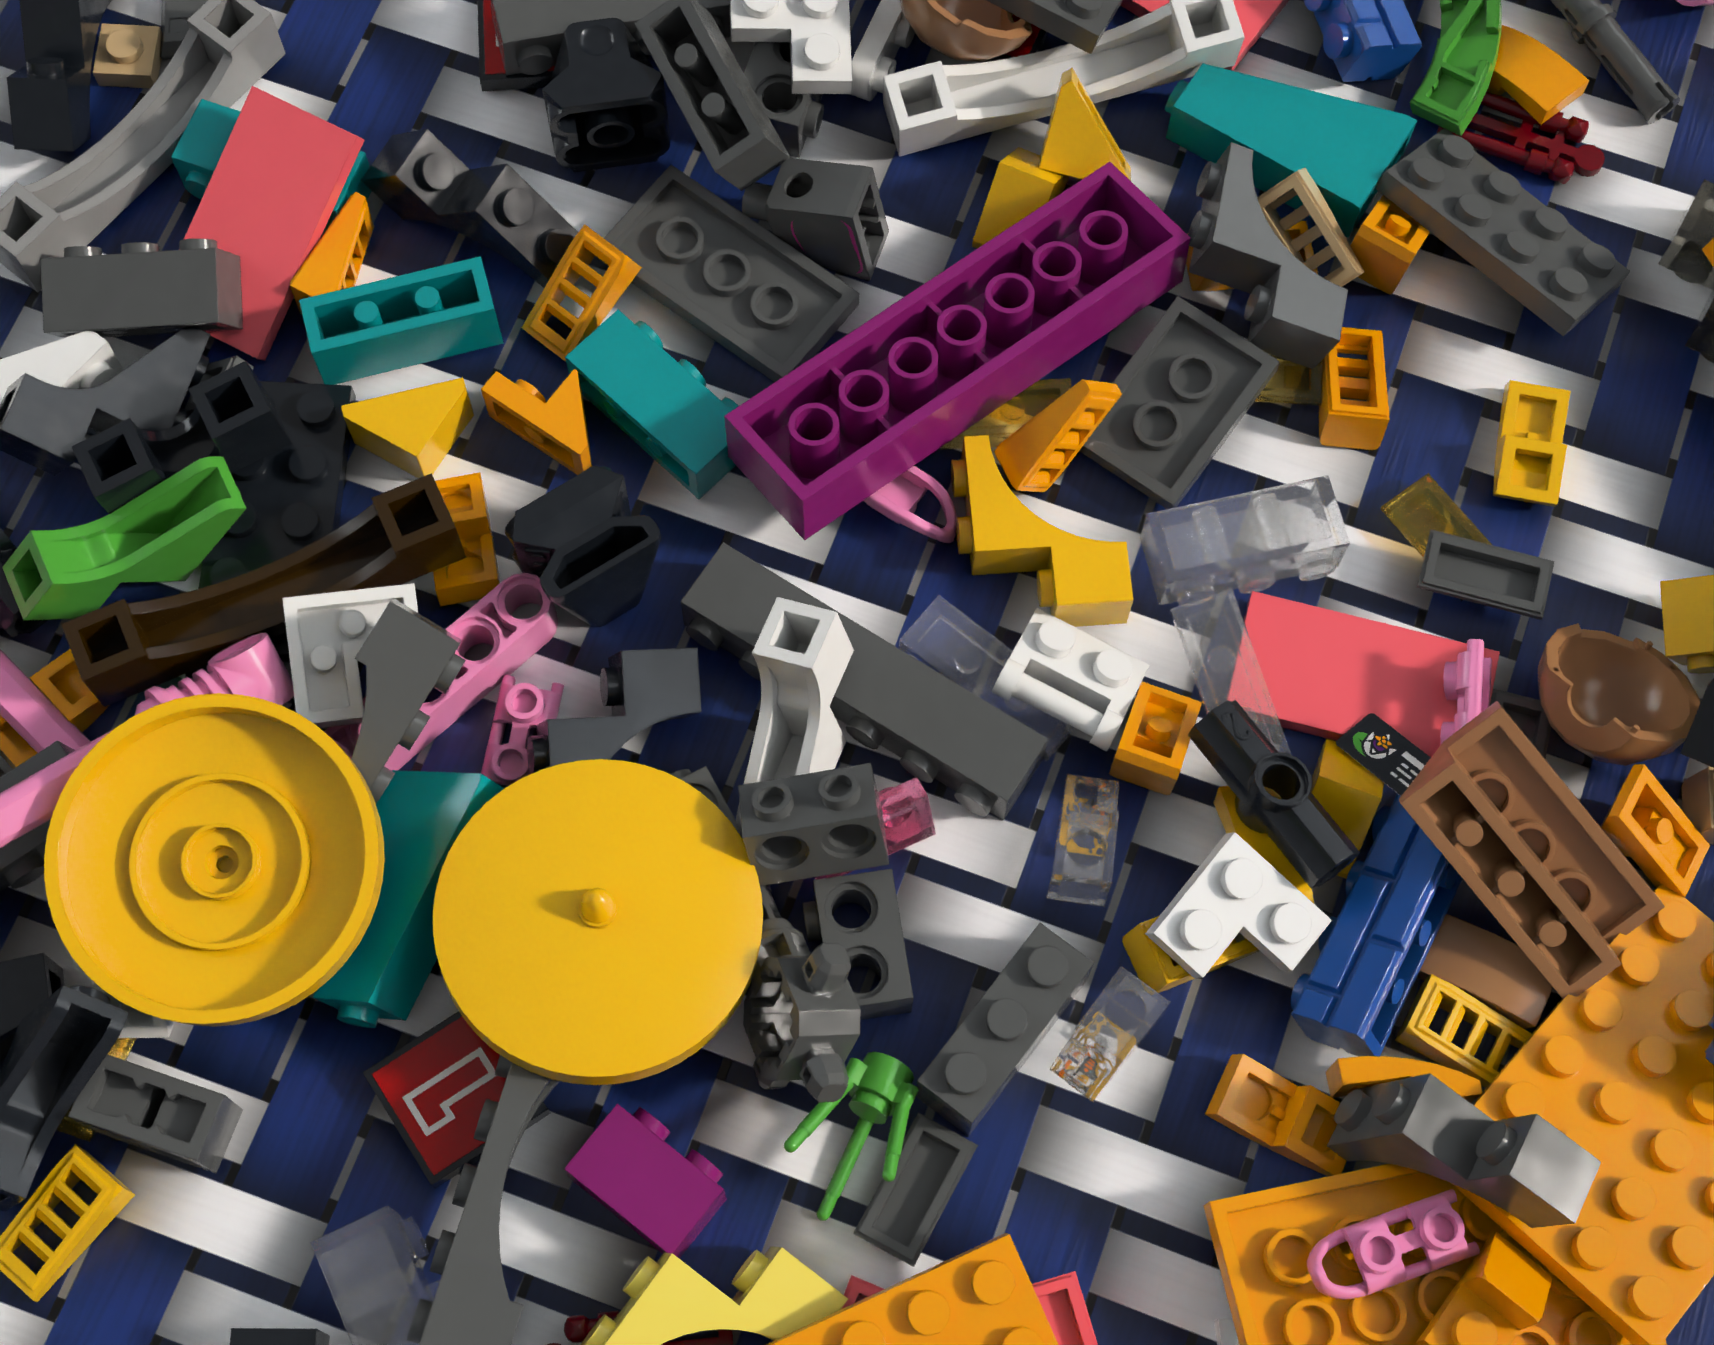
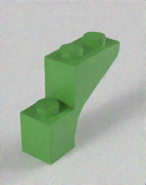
(146, 540)

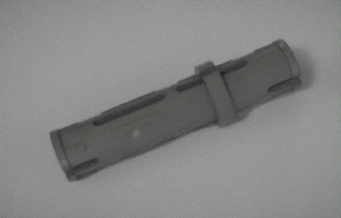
(1597, 28)

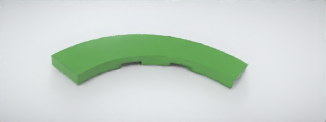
(1460, 63)

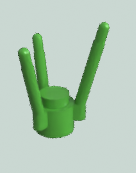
(878, 1089)

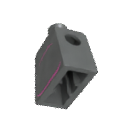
(824, 213)

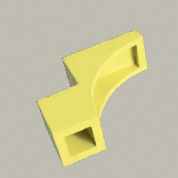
(674, 1300)

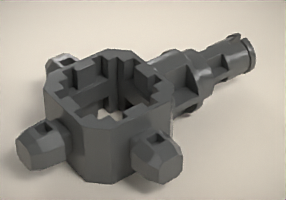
(800, 1010)

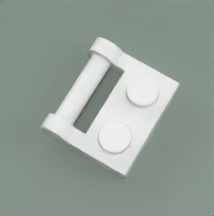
(1072, 677)

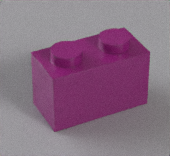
(647, 1180)

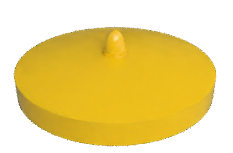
(214, 860)
(597, 921)

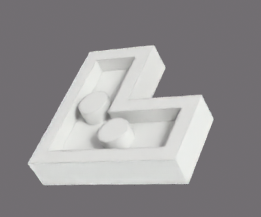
(816, 36)
(322, 644)
(1235, 895)

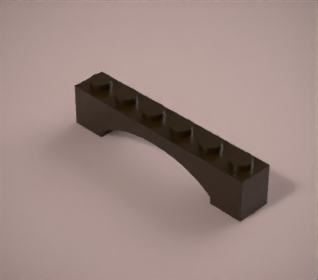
(156, 640)

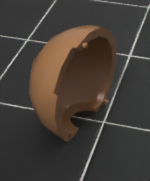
(965, 28)
(1614, 696)

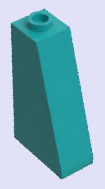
(1291, 128)
(419, 824)

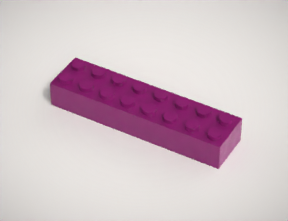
(955, 349)

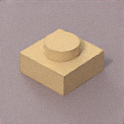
(128, 56)

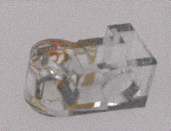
(1085, 841)
(1109, 1033)

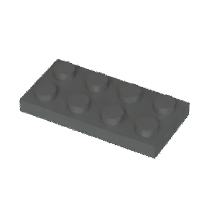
(1503, 230)
(731, 275)

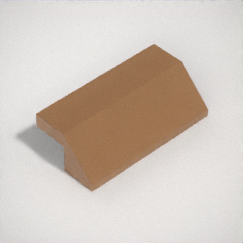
(1529, 850)

